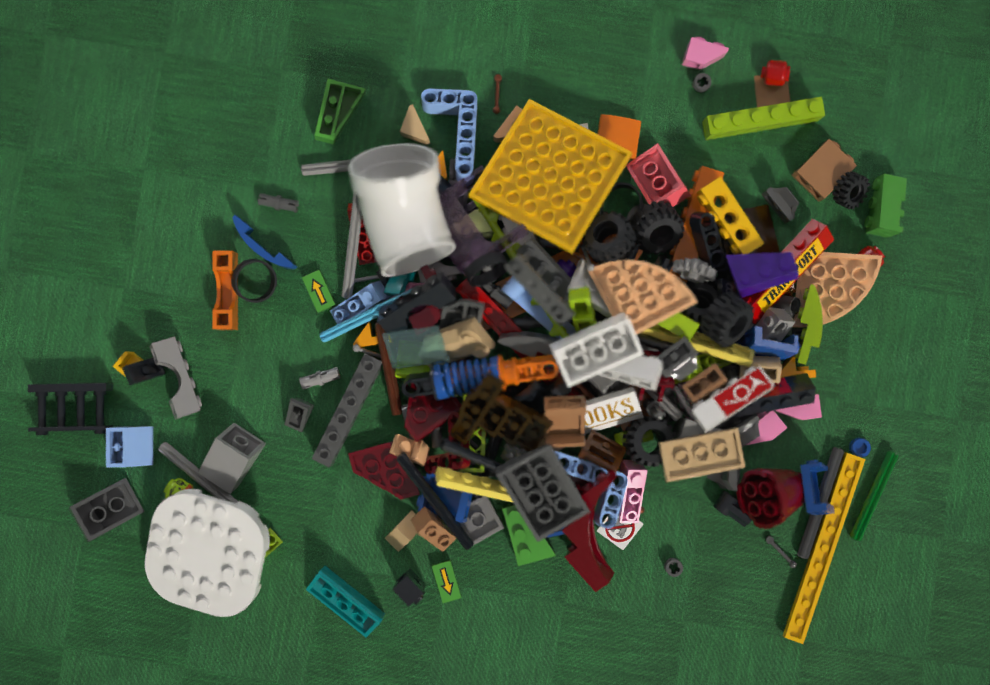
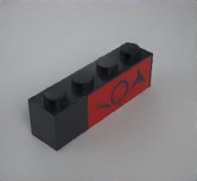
(790, 392)

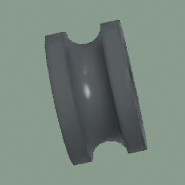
(706, 77)
(678, 564)

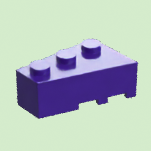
(761, 271)

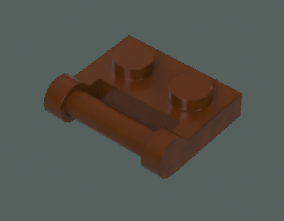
(605, 448)

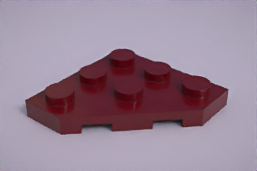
(427, 414)
(383, 470)

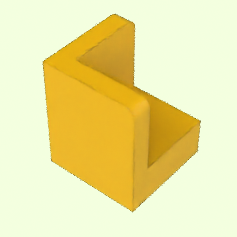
(126, 359)

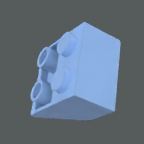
(129, 446)

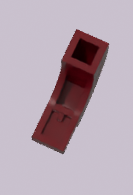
(429, 315)

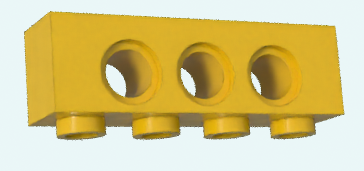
(740, 222)

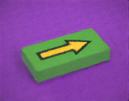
(318, 291)
(446, 581)

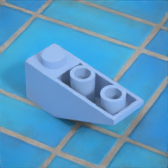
(361, 301)

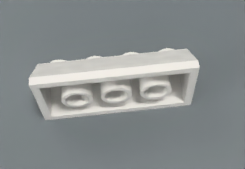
(596, 349)

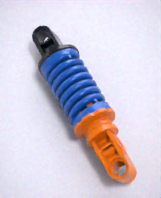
(462, 379)

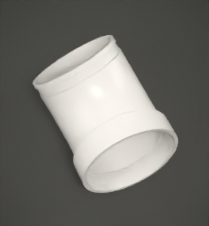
(401, 207)

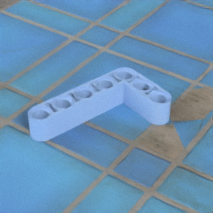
(465, 128)
(523, 298)
(588, 474)

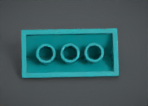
(345, 601)

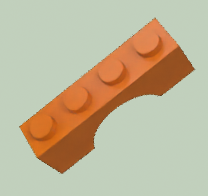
(226, 306)

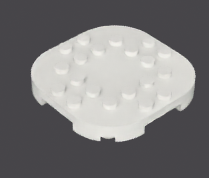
(206, 553)

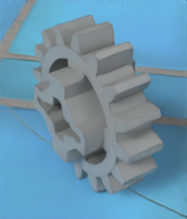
(694, 270)

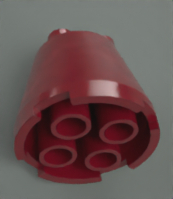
(770, 495)

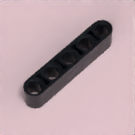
(711, 247)

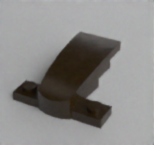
(499, 416)

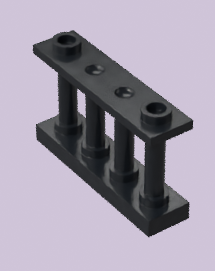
(80, 391)

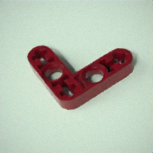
(440, 458)

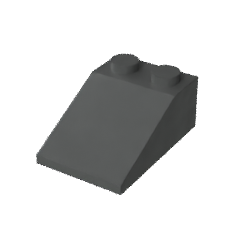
(106, 509)

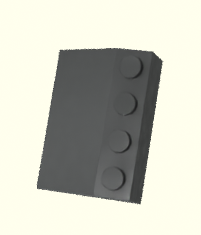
(542, 491)

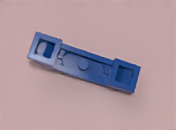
(245, 230)

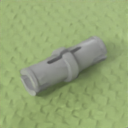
(319, 378)

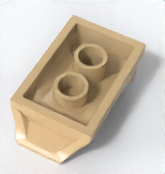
(466, 340)

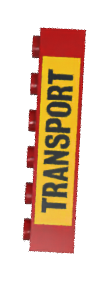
(805, 249)

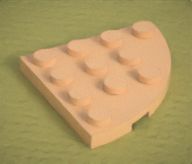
(840, 282)
(641, 292)

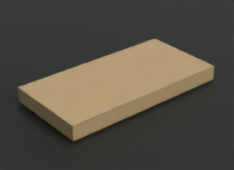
(701, 454)

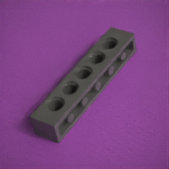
(348, 410)

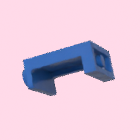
(763, 347)
(811, 488)
(455, 500)

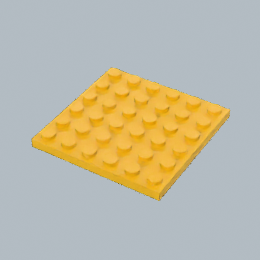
(550, 175)

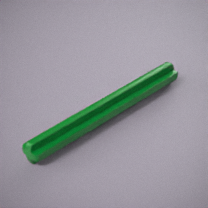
(874, 496)

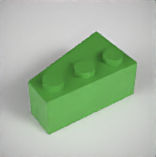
(336, 109)
(886, 206)
(524, 543)

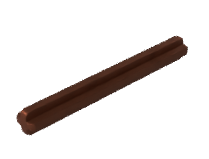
(389, 372)

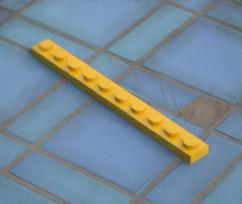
(823, 549)

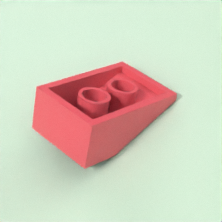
(657, 177)

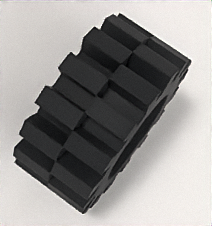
(851, 190)

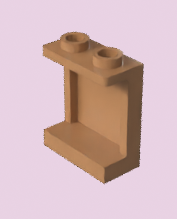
(824, 169)
(568, 421)

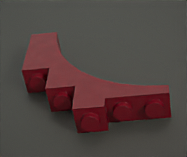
(584, 550)

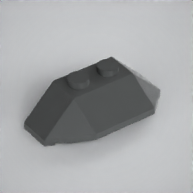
(461, 311)

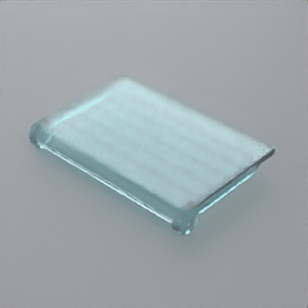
(415, 347)

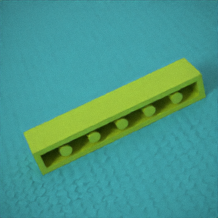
(763, 118)

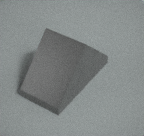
(298, 414)

